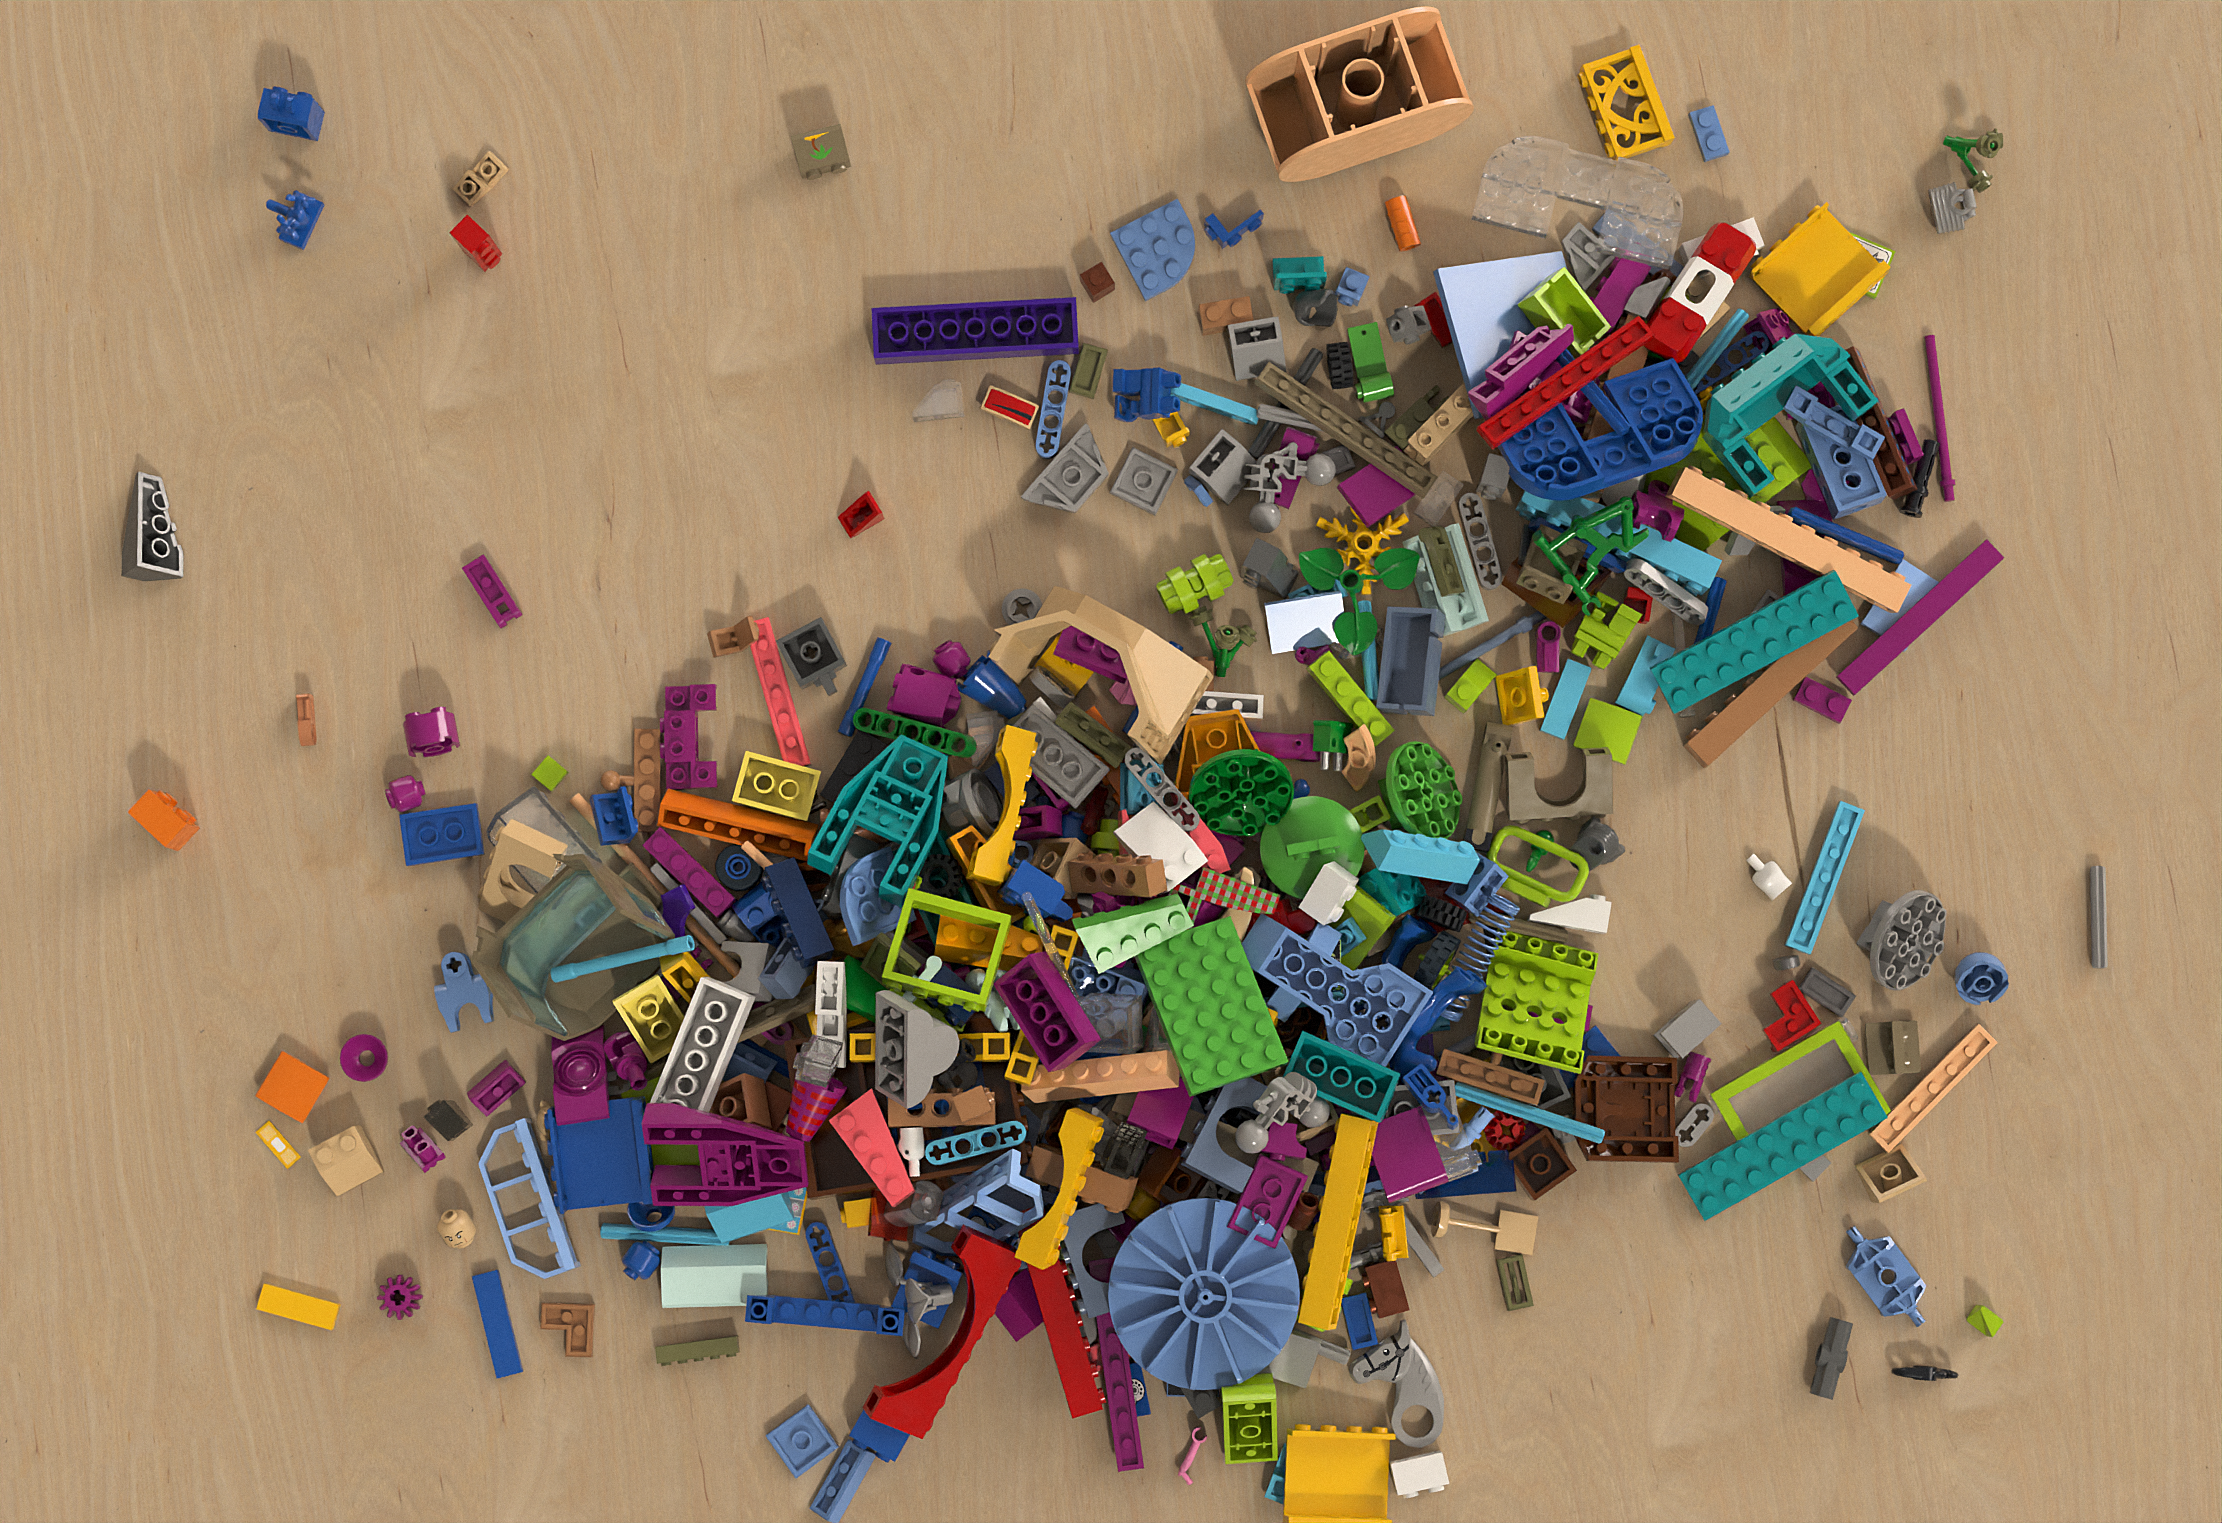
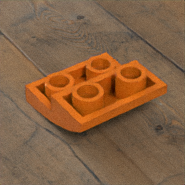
(292, 1086)

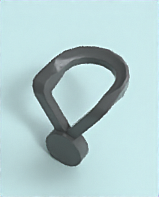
(1386, 411)

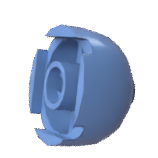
(1981, 978)

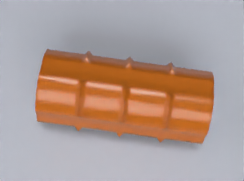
(1402, 223)

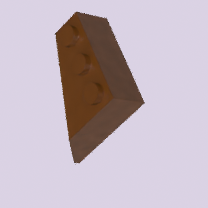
(1555, 611)

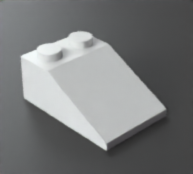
(1158, 835)

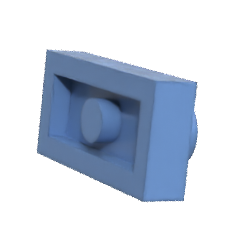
(1708, 133)

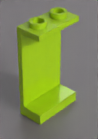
(1371, 919)

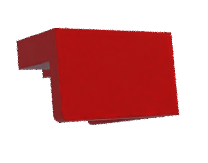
(1796, 1020)

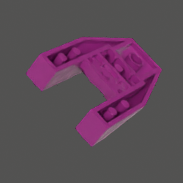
(735, 1159)

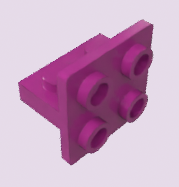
(1773, 324)

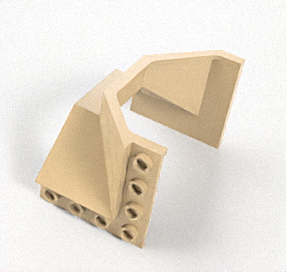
(1160, 676)

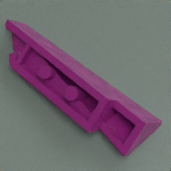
(1519, 368)

